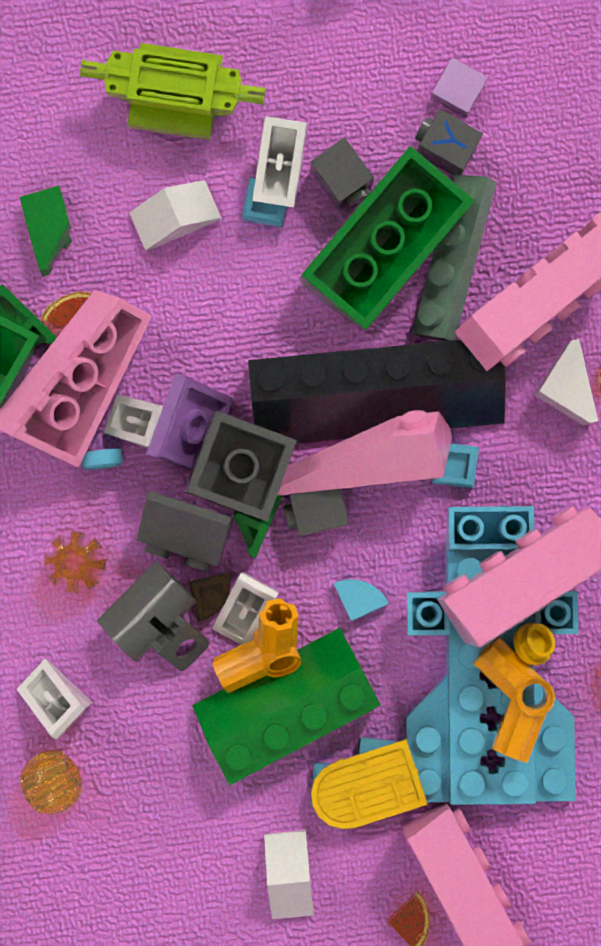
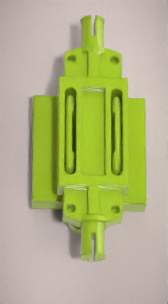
(173, 88)

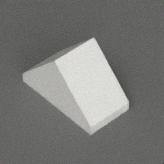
(279, 161)
(174, 213)
(568, 386)
(133, 420)
(241, 610)
(53, 698)
(288, 874)

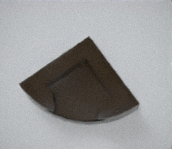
(210, 594)

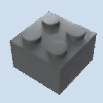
(240, 466)

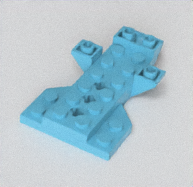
(446, 724)

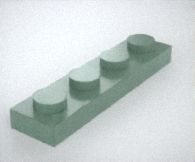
(454, 264)

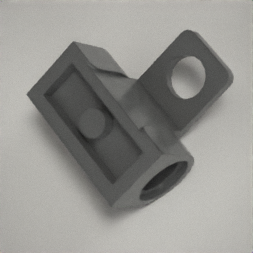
(153, 618)

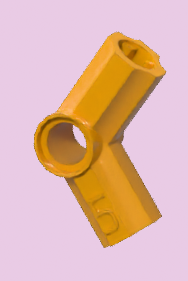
(269, 653)
(520, 722)

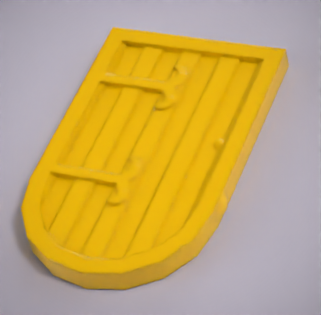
(368, 787)

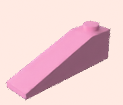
(391, 452)

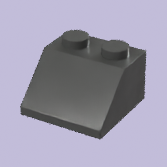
(183, 530)

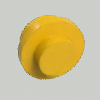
(534, 643)

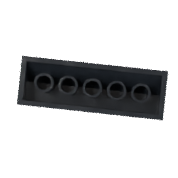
(358, 389)

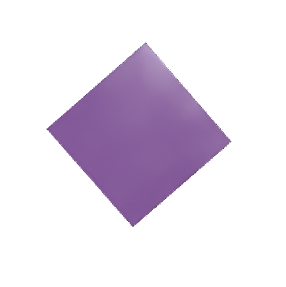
(185, 421)

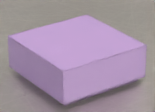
(459, 86)

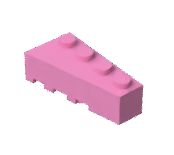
(535, 299)
(75, 379)

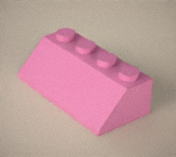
(525, 578)
(460, 879)

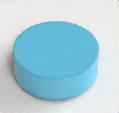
(102, 459)

